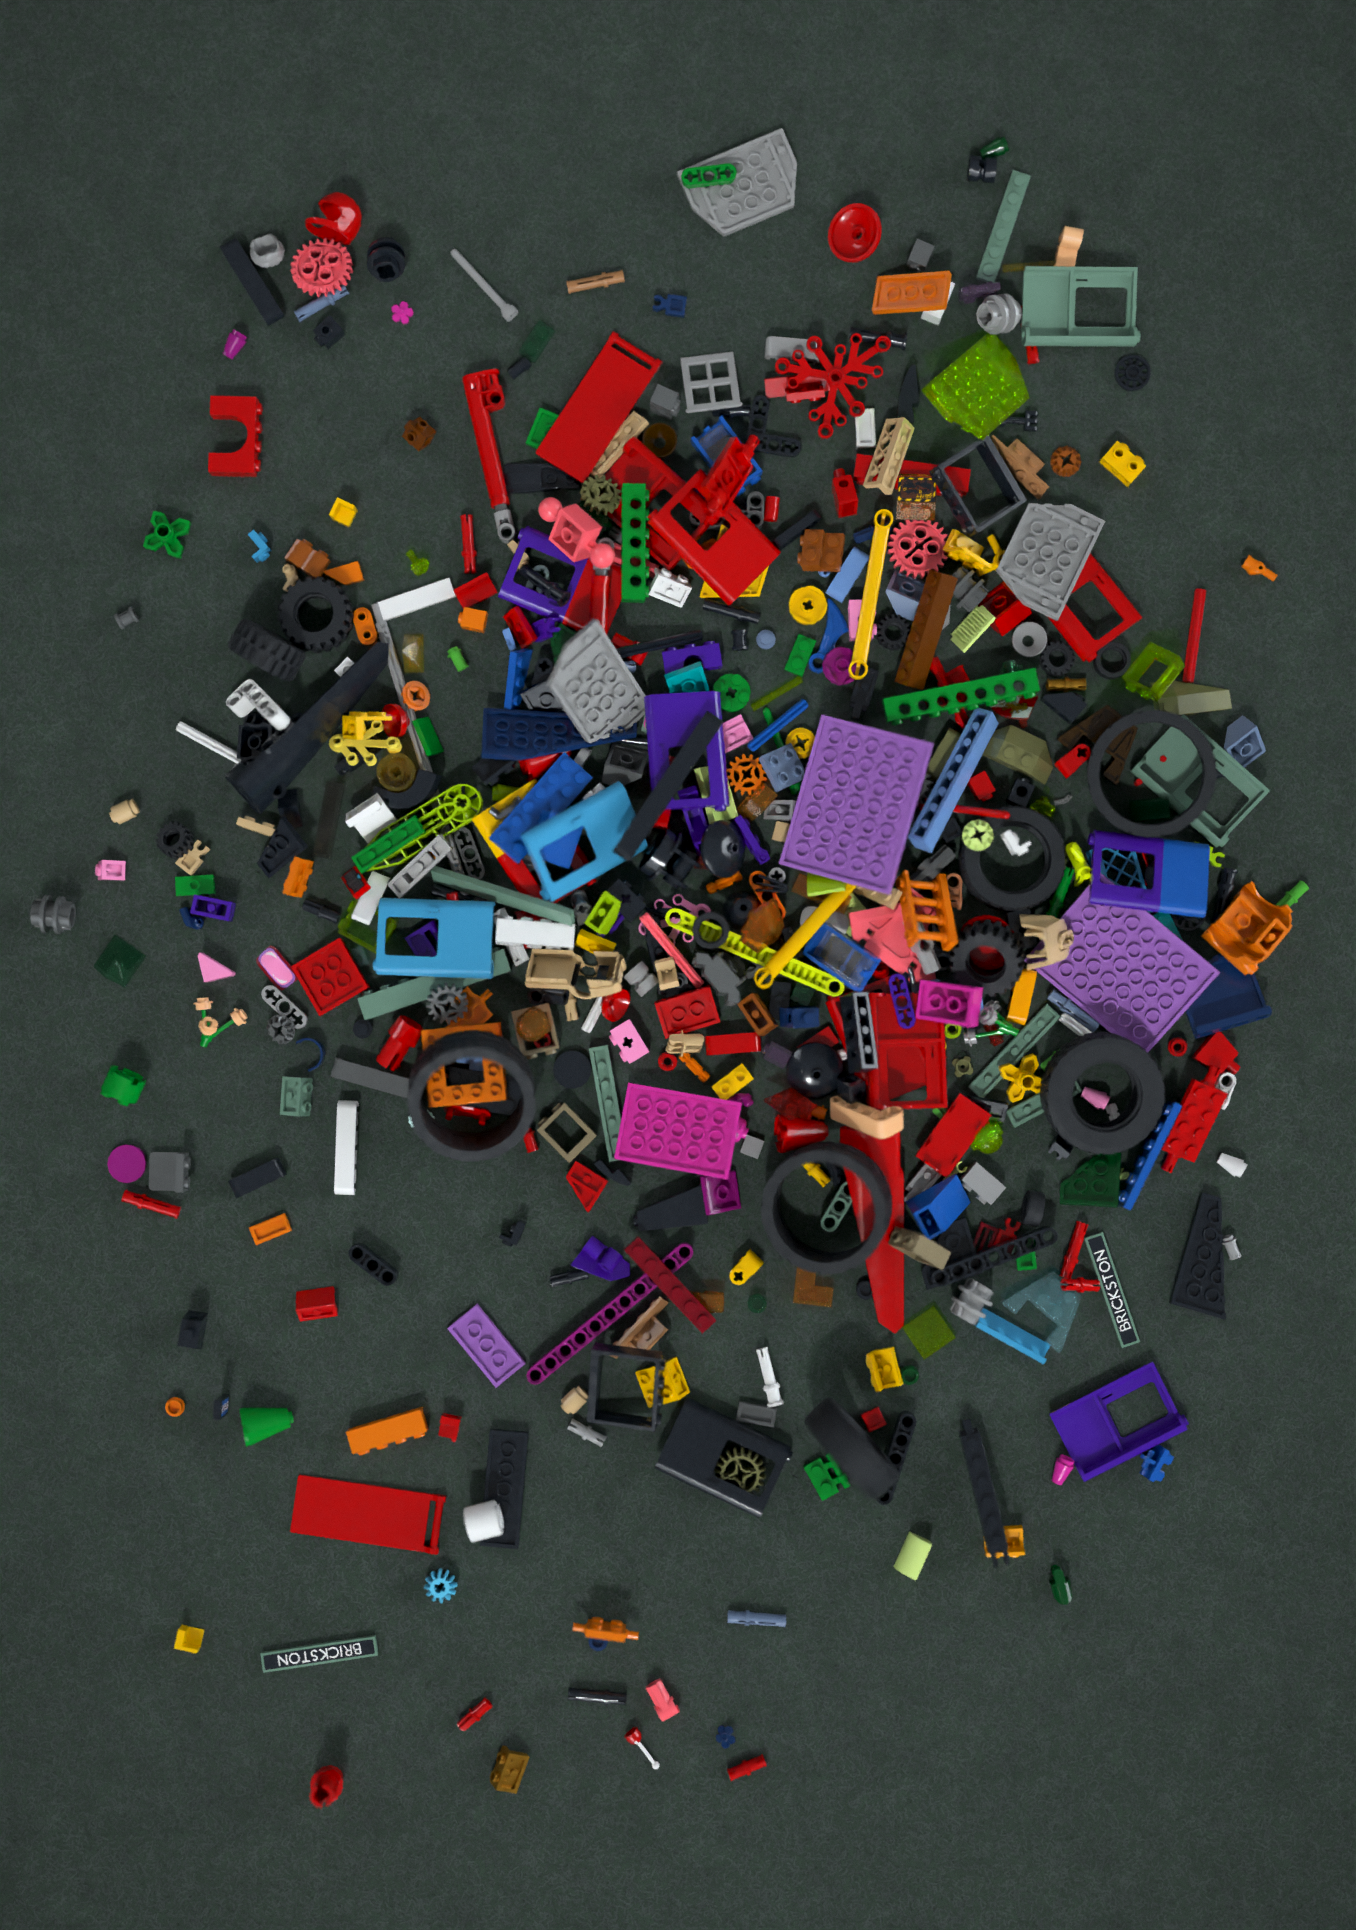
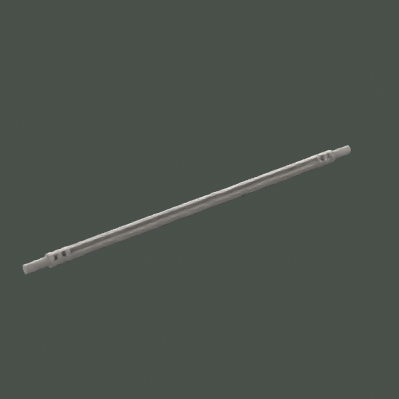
(422, 758)

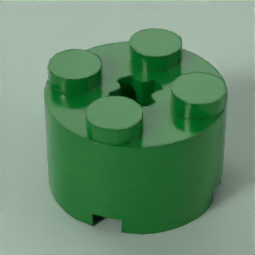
(122, 1085)

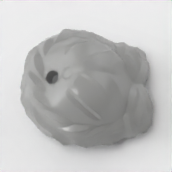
(267, 251)

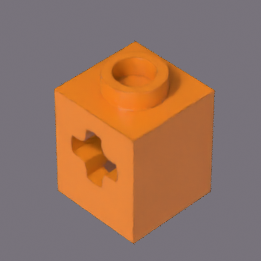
(473, 619)

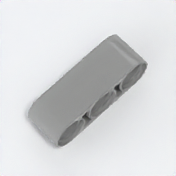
(784, 347)

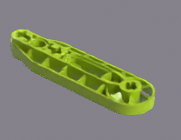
(453, 810)

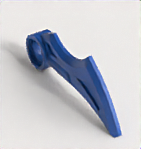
(834, 629)

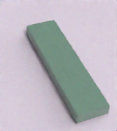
(1031, 1108)

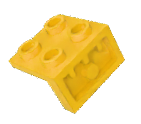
(965, 550)
(353, 723)
(675, 1383)

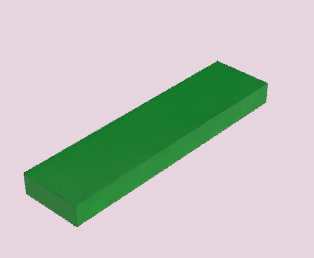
(388, 844)

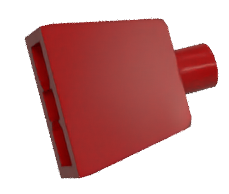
(844, 494)
(1218, 1052)

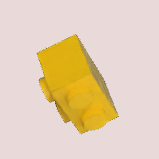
(1123, 463)

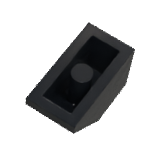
(1065, 705)

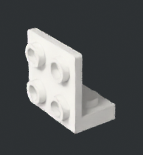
(371, 817)

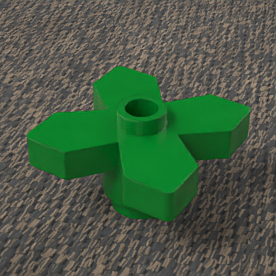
(175, 530)

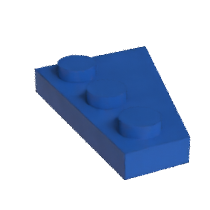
(517, 672)

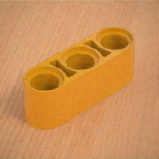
(1021, 997)

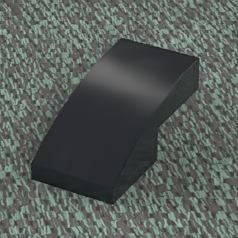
(617, 1176)

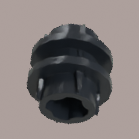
(385, 259)

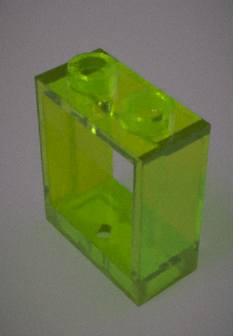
(1142, 663)
(345, 924)

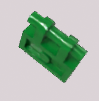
(821, 1478)

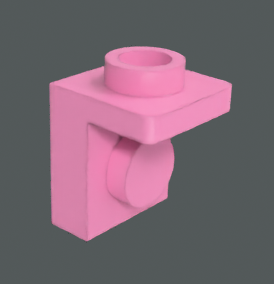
(110, 870)

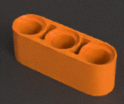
(759, 894)

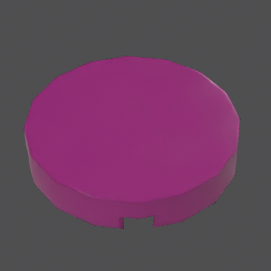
(836, 665)
(127, 1163)

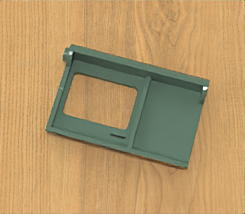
(1050, 306)
(1183, 767)

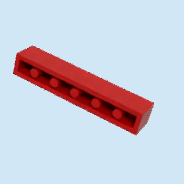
(958, 476)

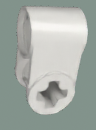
(1227, 1088)

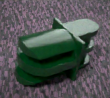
(1060, 1586)

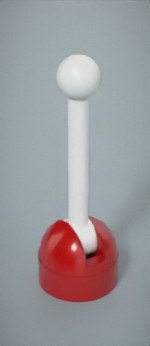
(634, 1737)

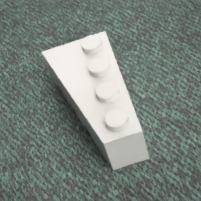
(534, 933)

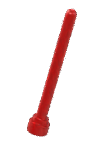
(978, 811)

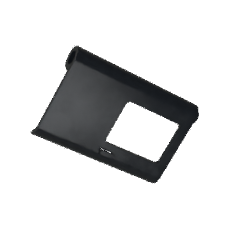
(697, 1445)

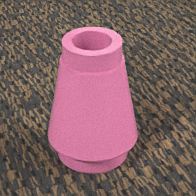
(1095, 1098)

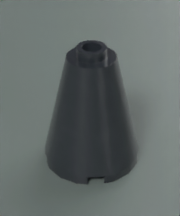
(732, 911)

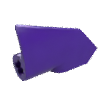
(601, 1261)

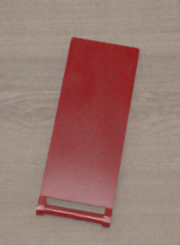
(597, 409)
(365, 1513)

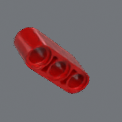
(732, 1043)

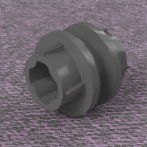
(968, 590)
(57, 914)

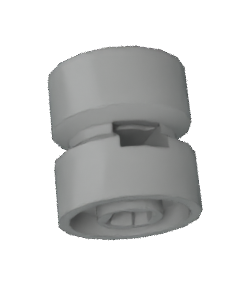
(641, 978)

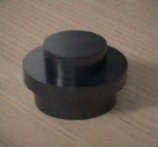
(362, 1029)

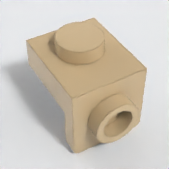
(525, 558)
(666, 973)

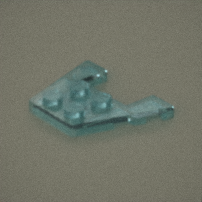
(1052, 1301)

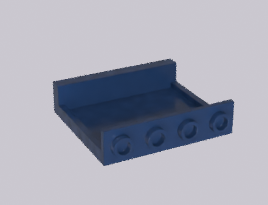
(1227, 1001)

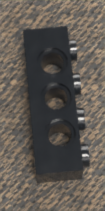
(858, 1032)

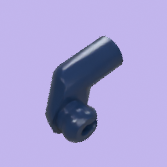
(189, 920)

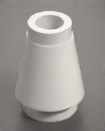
(1232, 1164)

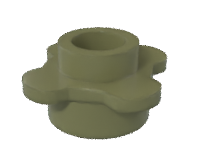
(966, 1070)

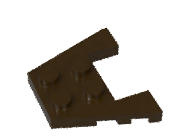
(1093, 728)

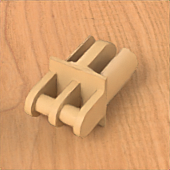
(685, 1043)

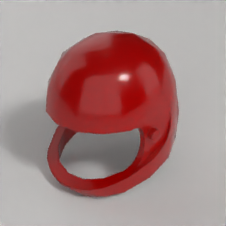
(342, 219)

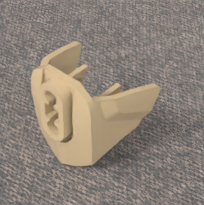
(1054, 934)

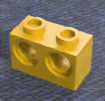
(732, 1082)

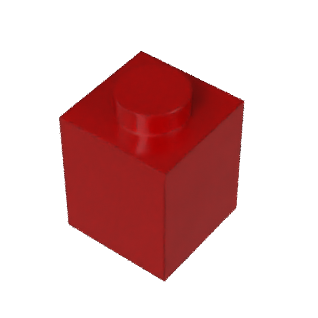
(981, 786)

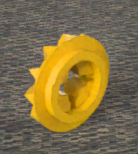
(803, 734)

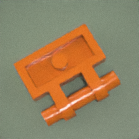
(298, 877)

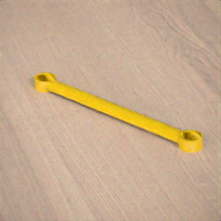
(870, 594)
(802, 935)

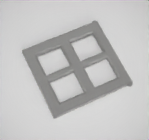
(710, 382)

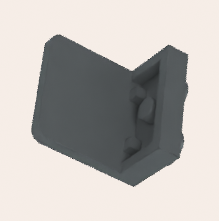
(169, 1171)

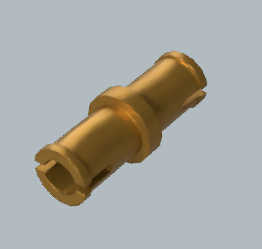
(1065, 684)

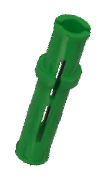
(1060, 893)

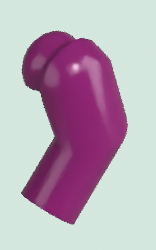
(746, 1098)

